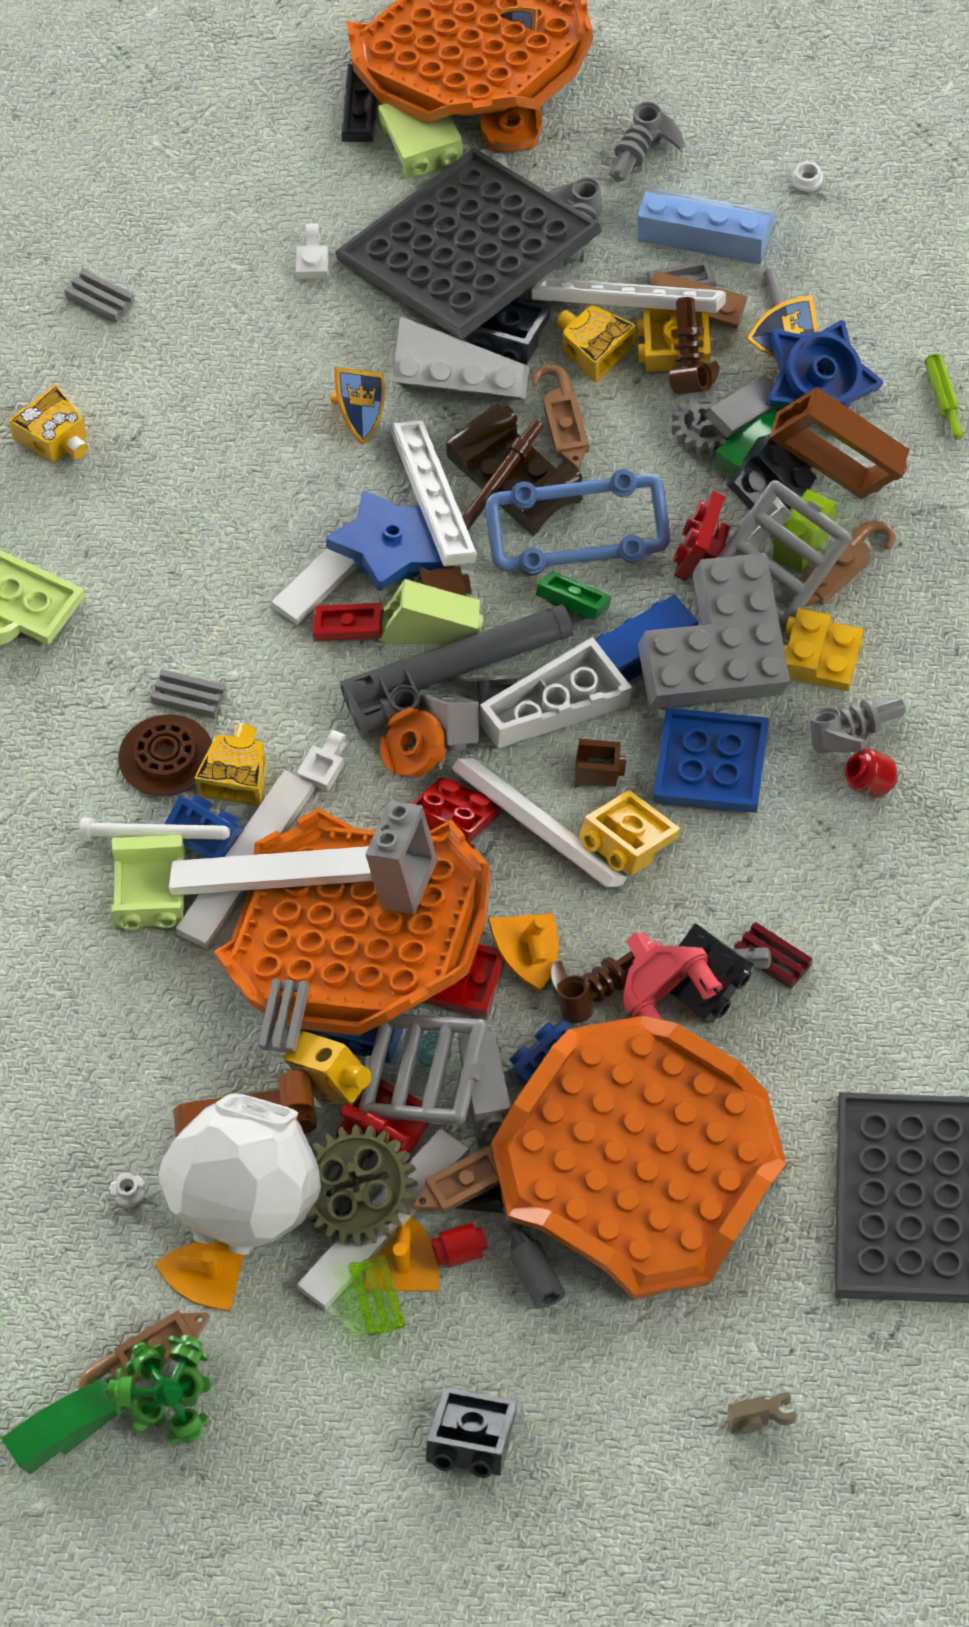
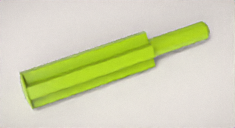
(944, 392)

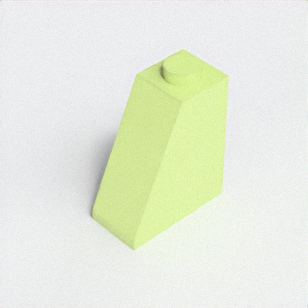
(429, 616)

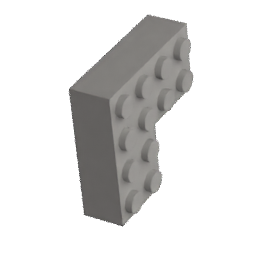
(733, 651)

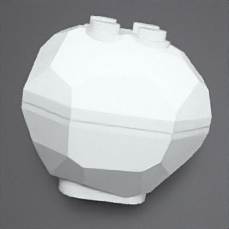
(241, 1173)

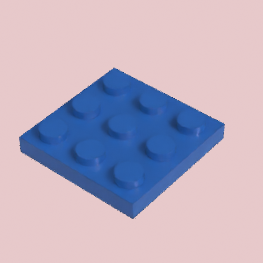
(711, 760)

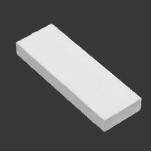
(313, 585)

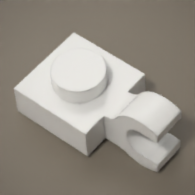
(312, 259)
(324, 764)

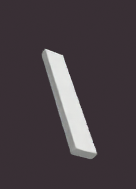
(625, 294)
(433, 493)
(274, 814)
(538, 822)
(269, 871)
(331, 1272)

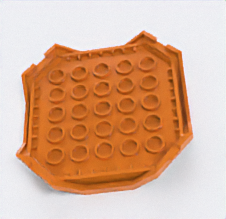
(466, 57)
(352, 953)
(639, 1152)

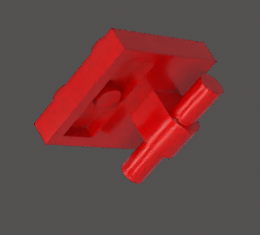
(699, 540)
(450, 801)
(477, 989)
(405, 1131)

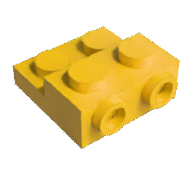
(658, 345)
(821, 650)
(627, 832)

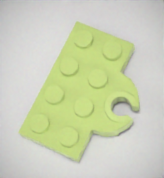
(33, 601)

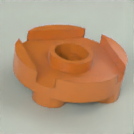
(515, 138)
(428, 748)

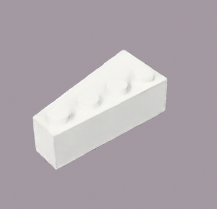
(556, 696)

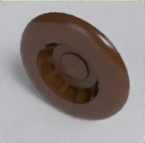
(164, 745)

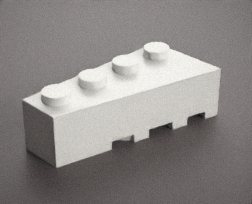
(445, 362)

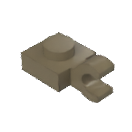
(754, 1413)

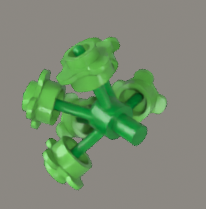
(183, 1385)

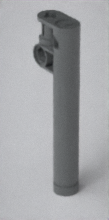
(382, 692)

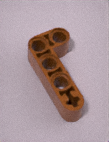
(294, 1092)

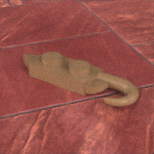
(563, 416)
(850, 562)
(459, 1183)
(173, 1325)

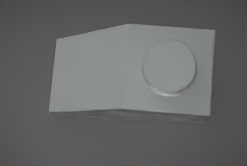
(457, 716)

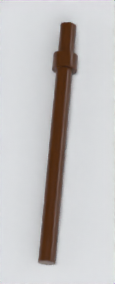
(517, 451)

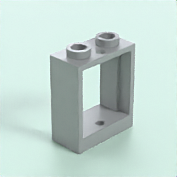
(401, 857)
(489, 1096)

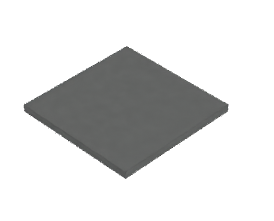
(468, 242)
(902, 1197)

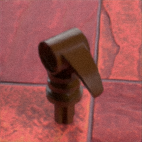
(692, 374)
(577, 992)

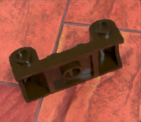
(485, 444)

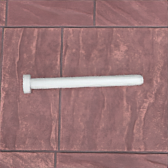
(89, 830)

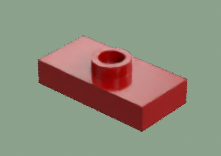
(348, 621)

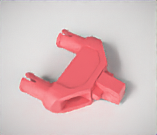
(659, 970)

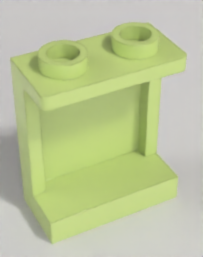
(420, 144)
(143, 880)

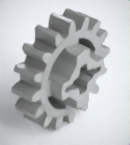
(702, 433)

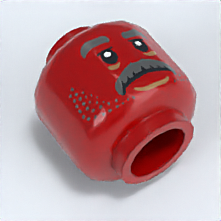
(871, 773)

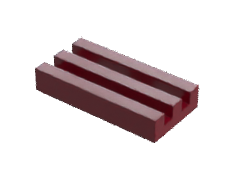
(804, 961)

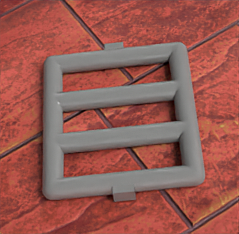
(822, 563)
(428, 1112)

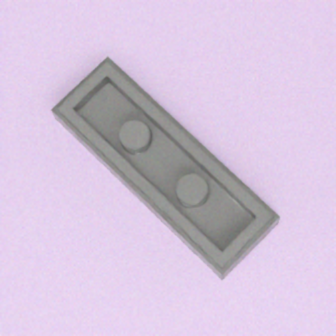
(741, 407)

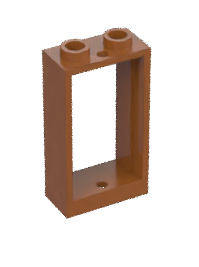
(821, 409)

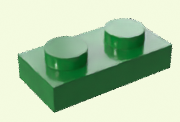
(573, 595)

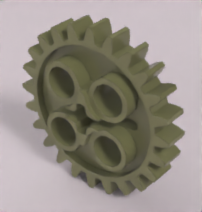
(365, 1216)

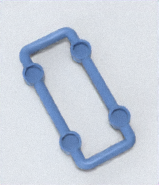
(534, 560)

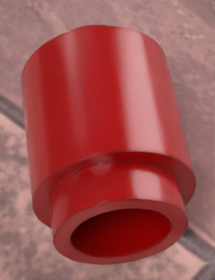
(459, 1245)

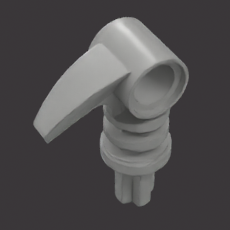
(647, 127)
(583, 196)
(836, 729)

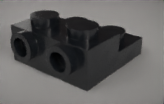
(513, 330)
(766, 463)
(727, 966)
(471, 1432)

